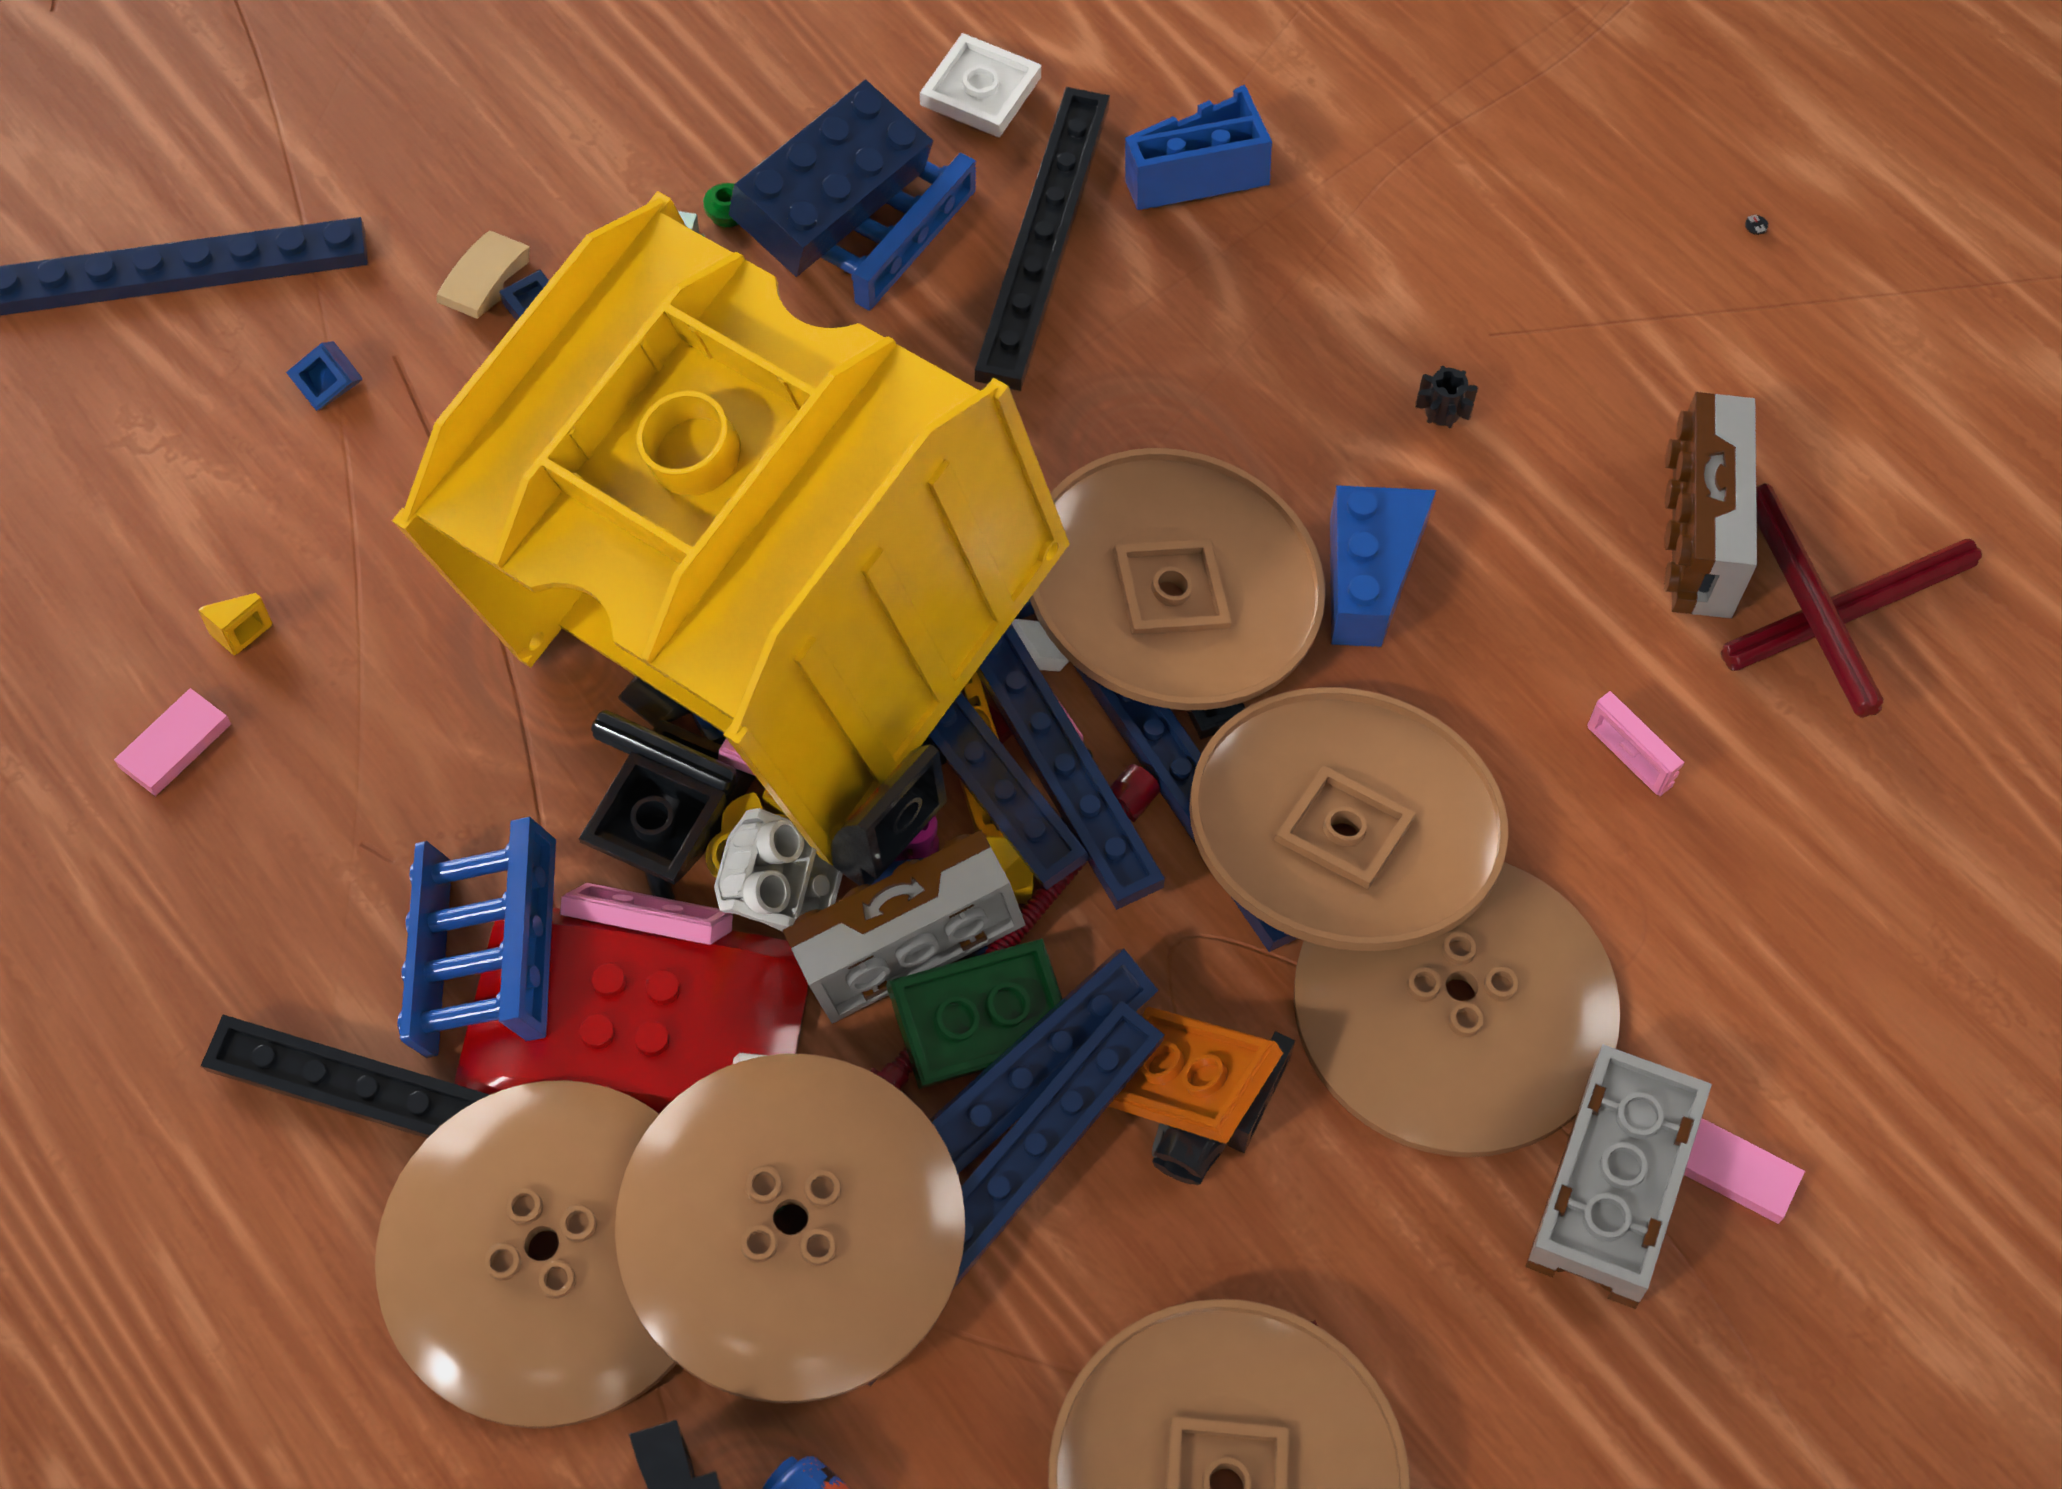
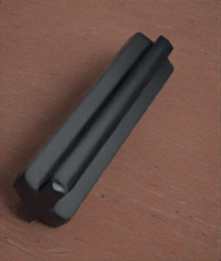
(636, 738)

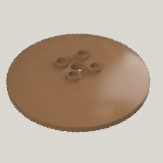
(1216, 534)
(1336, 755)
(1476, 1070)
(456, 1270)
(772, 1308)
(1226, 1391)

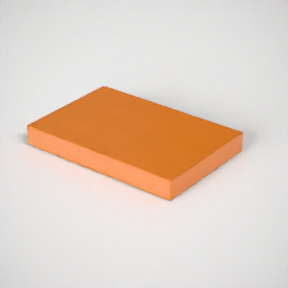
(1198, 1076)

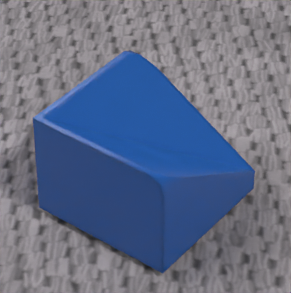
(324, 375)

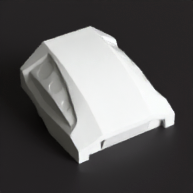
(772, 872)

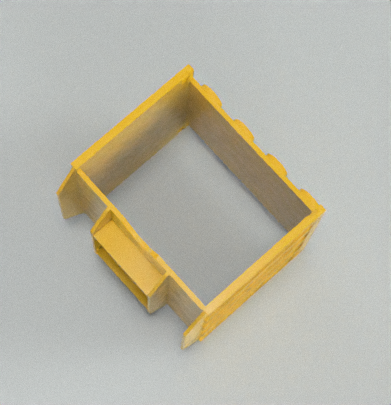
(737, 509)

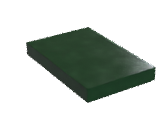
(972, 1009)

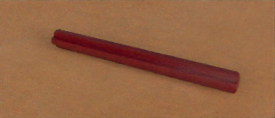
(1854, 603)
(1816, 604)

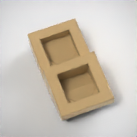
(481, 274)

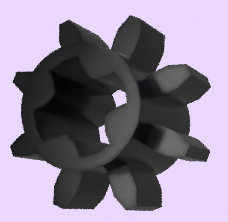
(1446, 396)

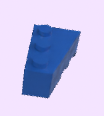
(1200, 156)
(1370, 557)

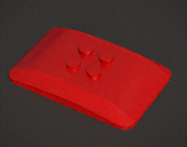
(642, 1011)

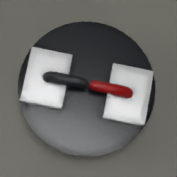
(1756, 224)

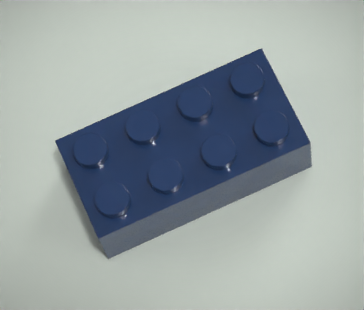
(830, 177)

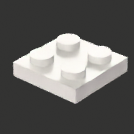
(980, 85)

